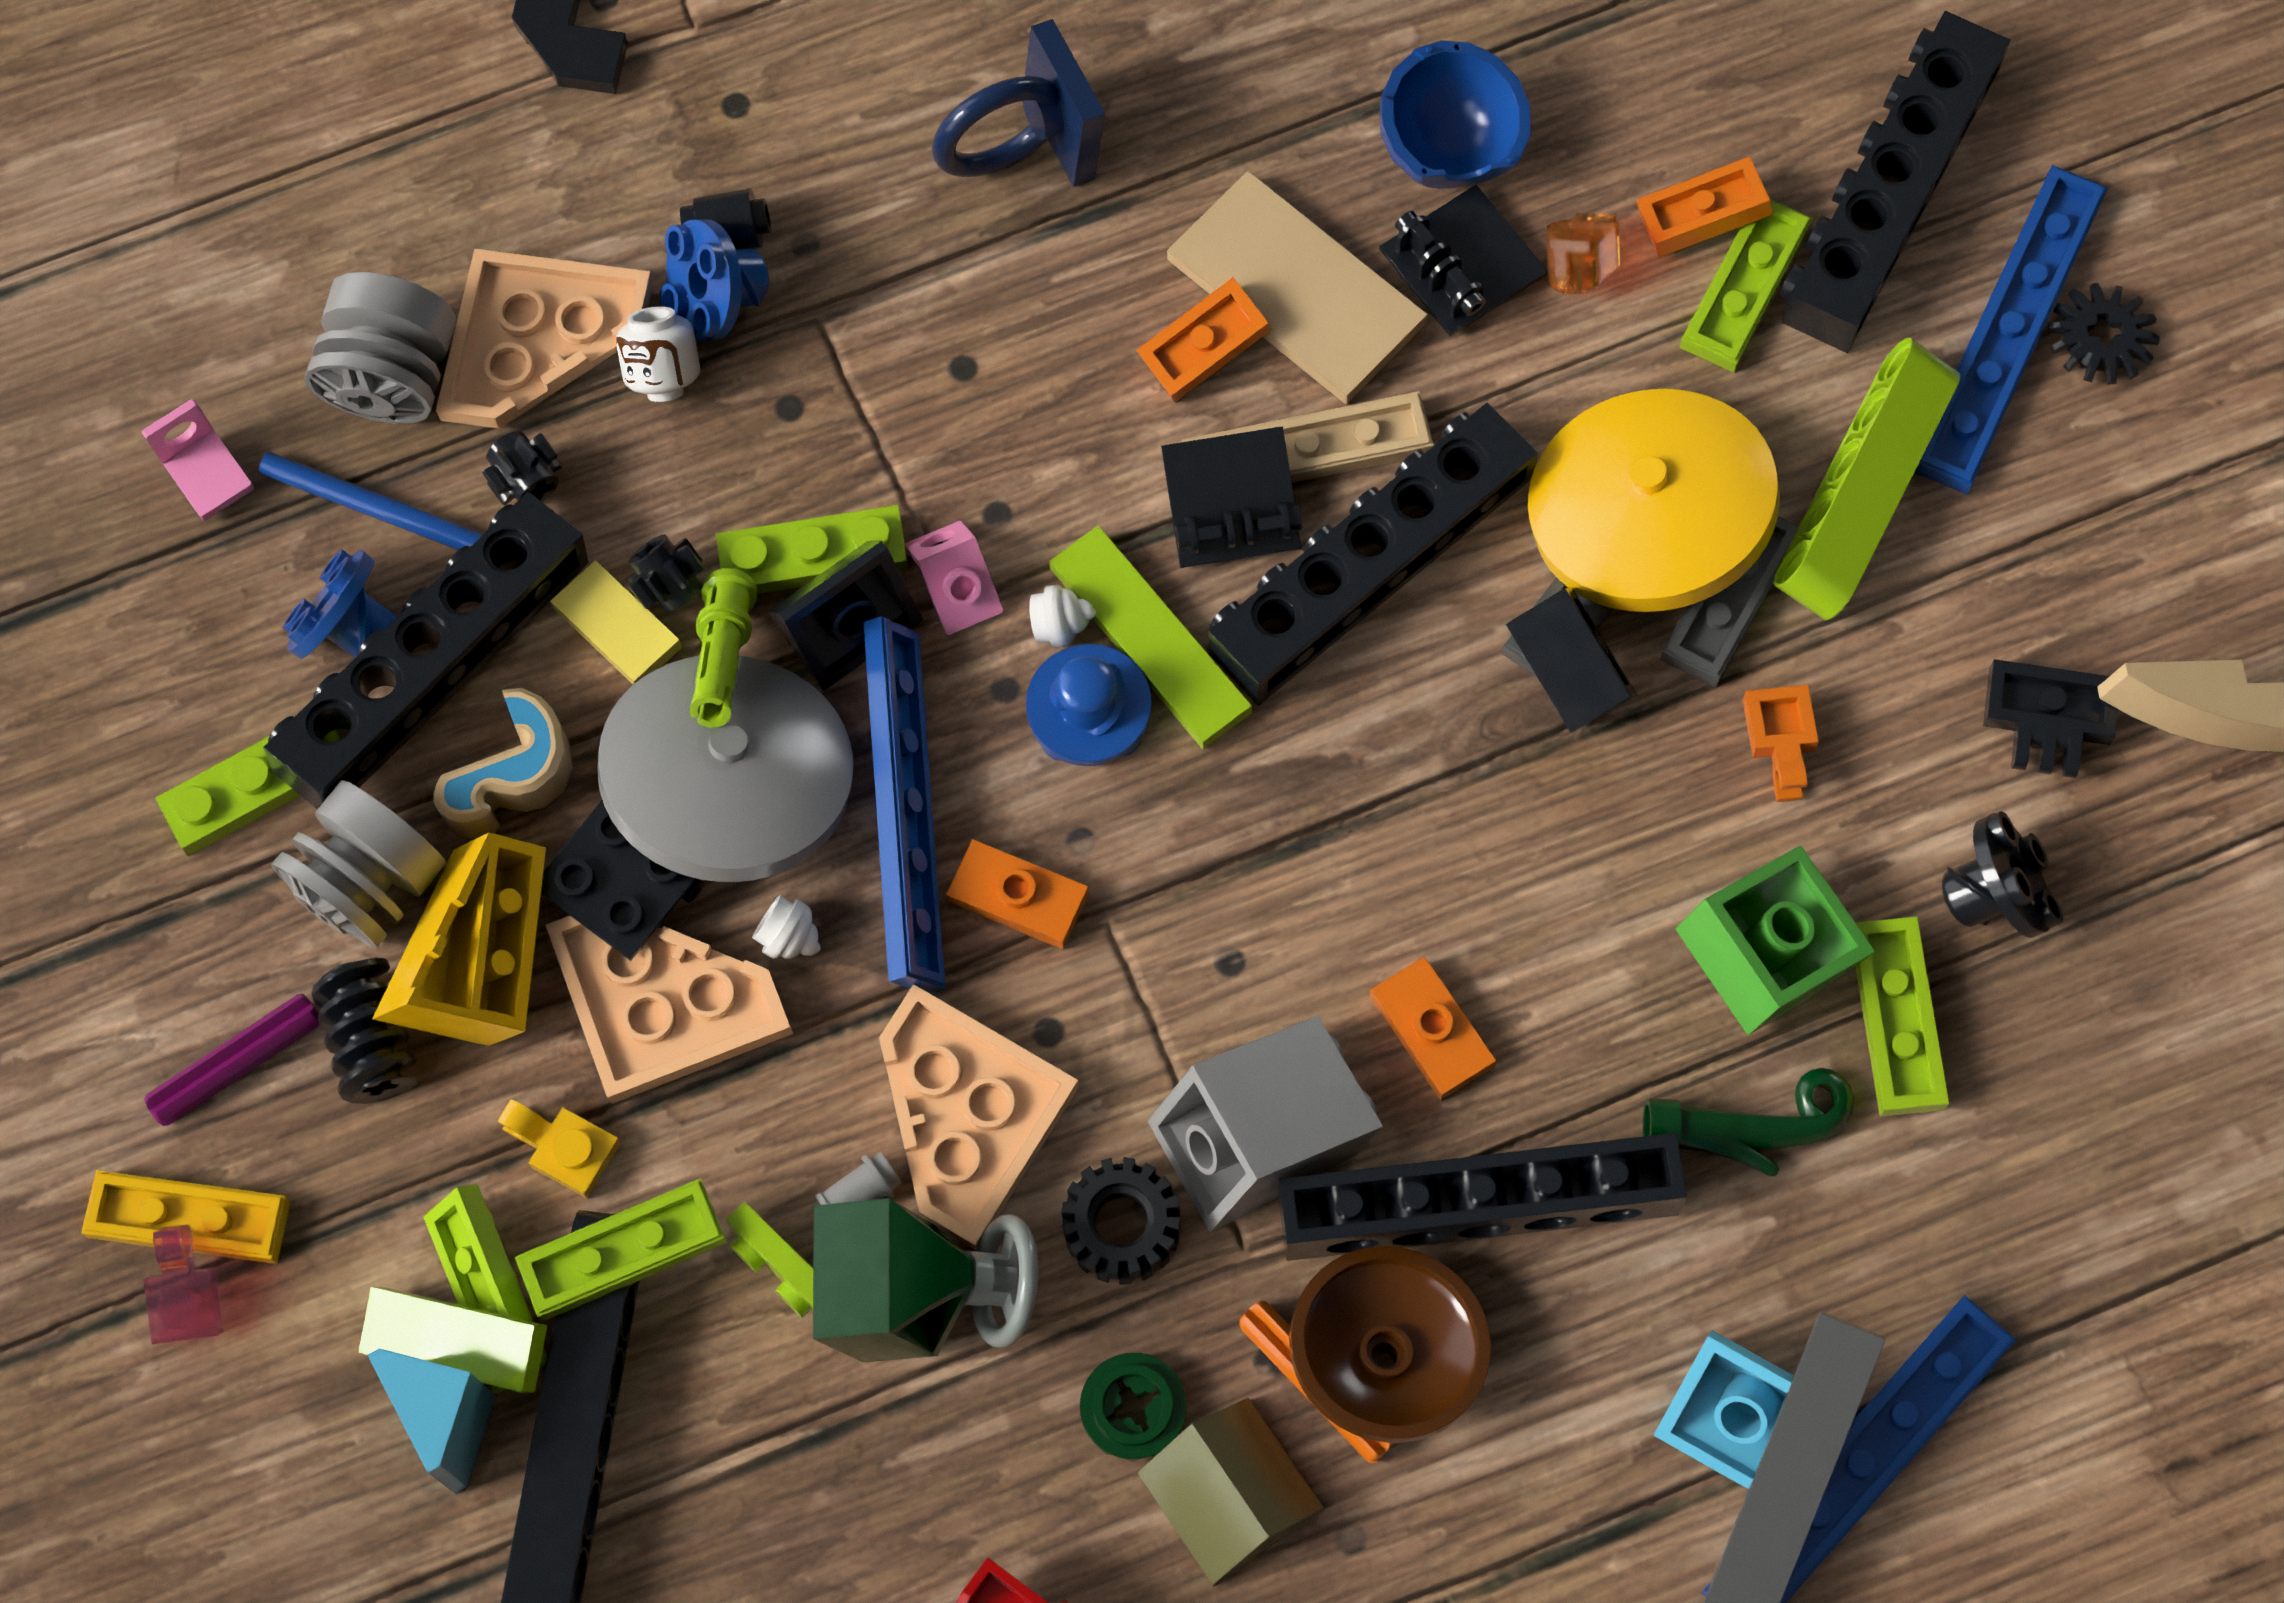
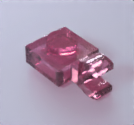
(181, 1299)

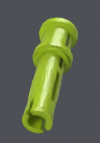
(723, 630)

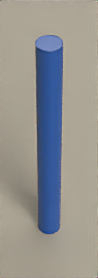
(367, 502)

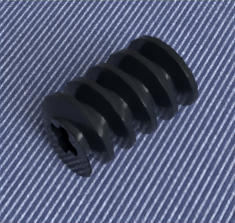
(360, 1044)

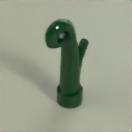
(1741, 1134)

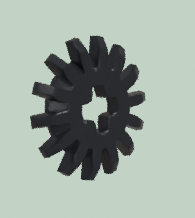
(2089, 349)

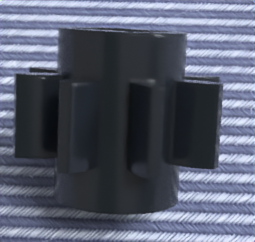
(522, 467)
(665, 573)

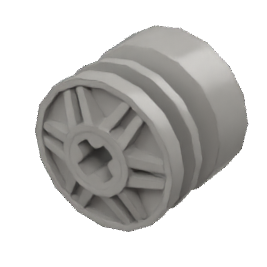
(380, 348)
(358, 865)

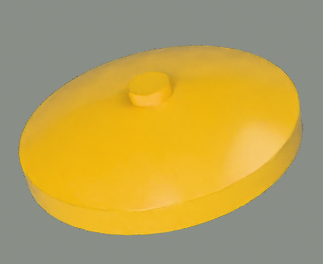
(1654, 500)

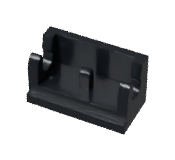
(1571, 659)

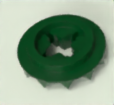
(1144, 1377)

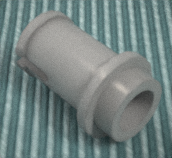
(867, 1182)

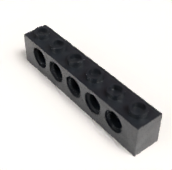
(1836, 307)
(1267, 661)
(424, 683)
(1482, 1196)

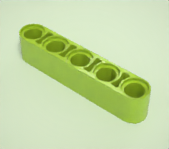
(1866, 479)

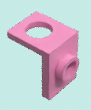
(198, 461)
(955, 577)

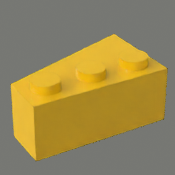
(473, 946)

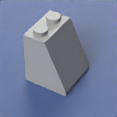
(1262, 1117)

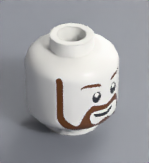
(658, 353)

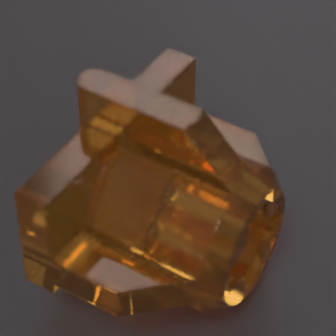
(1582, 252)

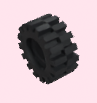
(1113, 1182)

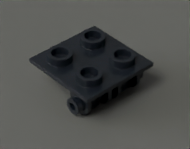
(1462, 259)
(1231, 497)
(613, 885)

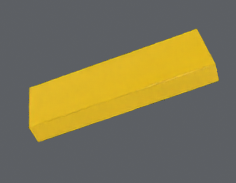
(220, 1218)

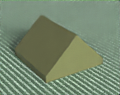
(1229, 1489)

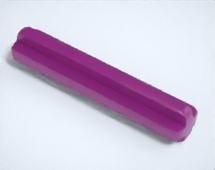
(232, 1060)

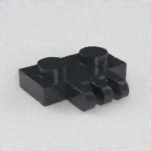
(2048, 712)

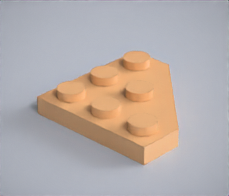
(531, 331)
(666, 1008)
(967, 1111)

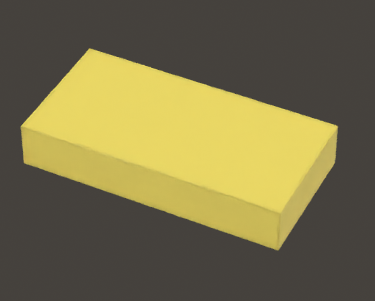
(615, 623)

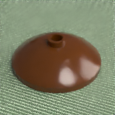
(1399, 1306)

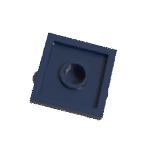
(1055, 103)

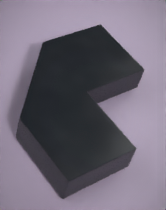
(571, 53)

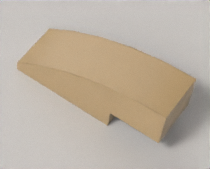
(2201, 702)

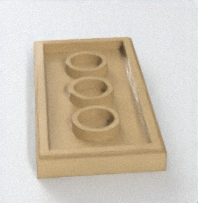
(1315, 294)

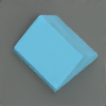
(1725, 1408)
(440, 1410)

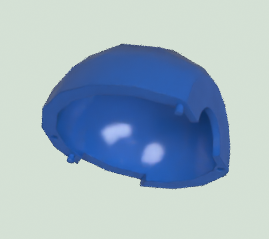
(1454, 115)

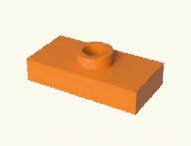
(1704, 206)
(1204, 339)
(1017, 894)
(1432, 1028)

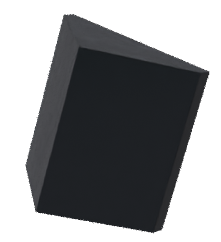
(829, 613)

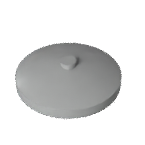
(729, 796)

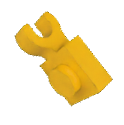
(566, 1150)

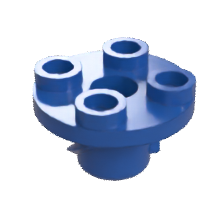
(710, 278)
(339, 610)
(1088, 705)

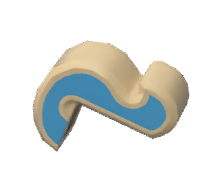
(514, 779)

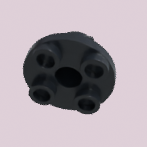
(2002, 880)

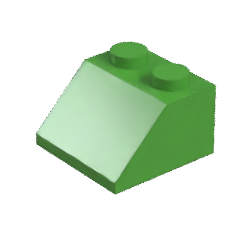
(1773, 939)

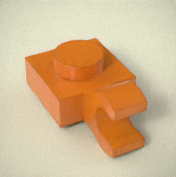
(1782, 728)

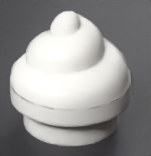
(1058, 616)
(787, 930)

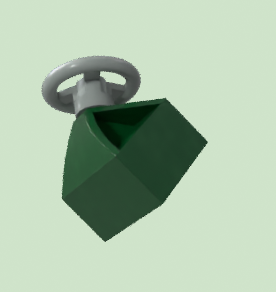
(897, 1282)

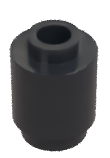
(737, 212)

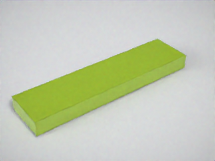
(1152, 637)

